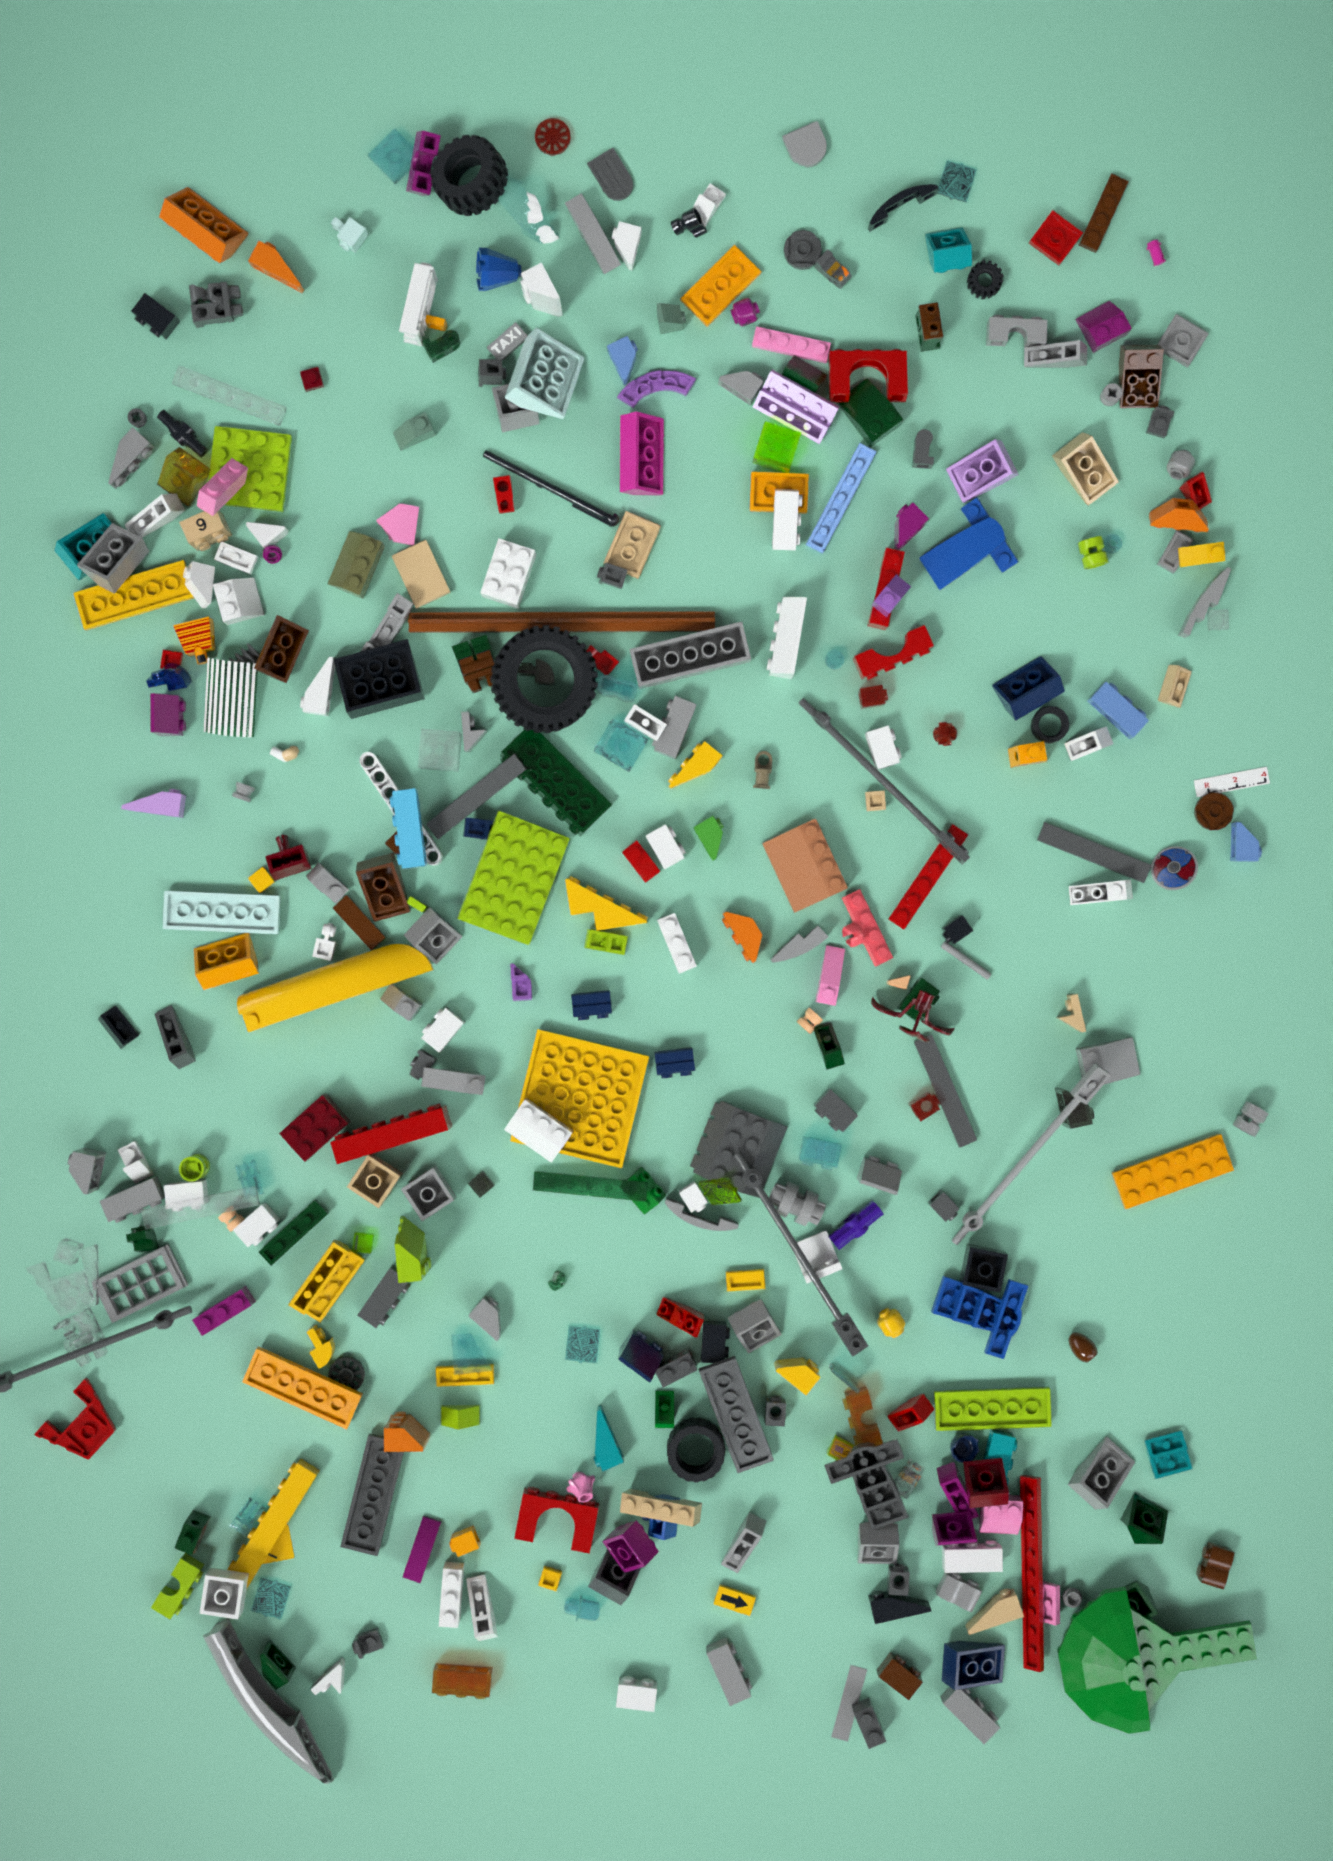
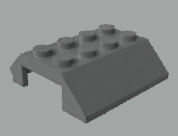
(733, 1132)

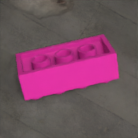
(641, 454)

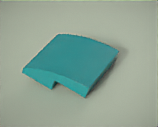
(1168, 1454)

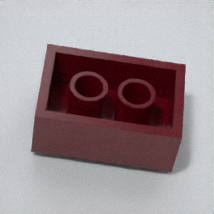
(315, 1127)

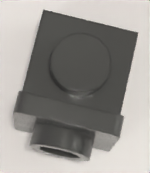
(1160, 421)
(612, 575)
(367, 1642)

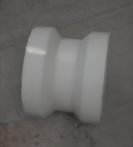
(1111, 399)
(243, 792)

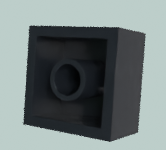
(983, 1268)

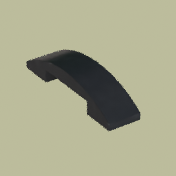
(921, 193)

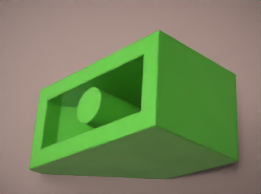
(710, 835)

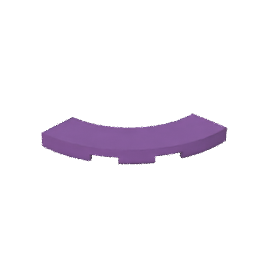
(655, 382)

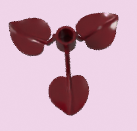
(922, 1004)

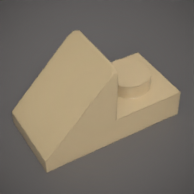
(1074, 1019)

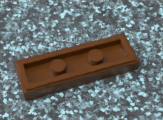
(359, 922)

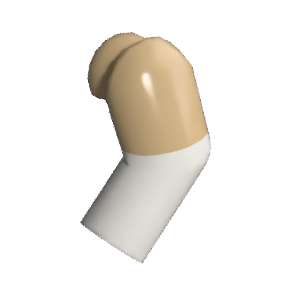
(285, 755)

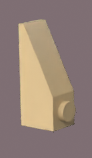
(997, 1611)

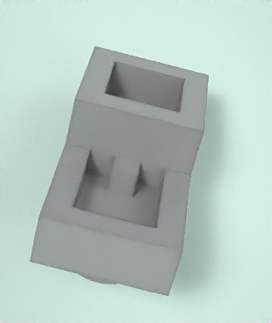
(327, 882)

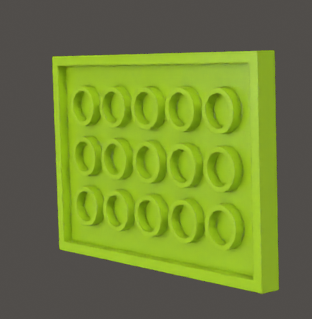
(513, 878)

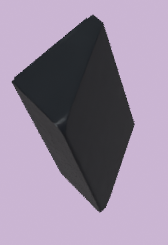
(118, 1027)

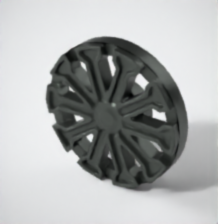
(346, 1374)

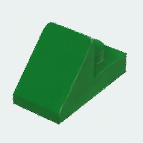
(664, 1409)

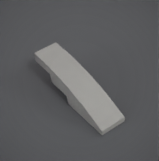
(592, 233)
(1209, 598)

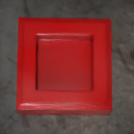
(171, 657)

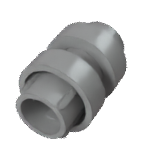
(803, 1206)

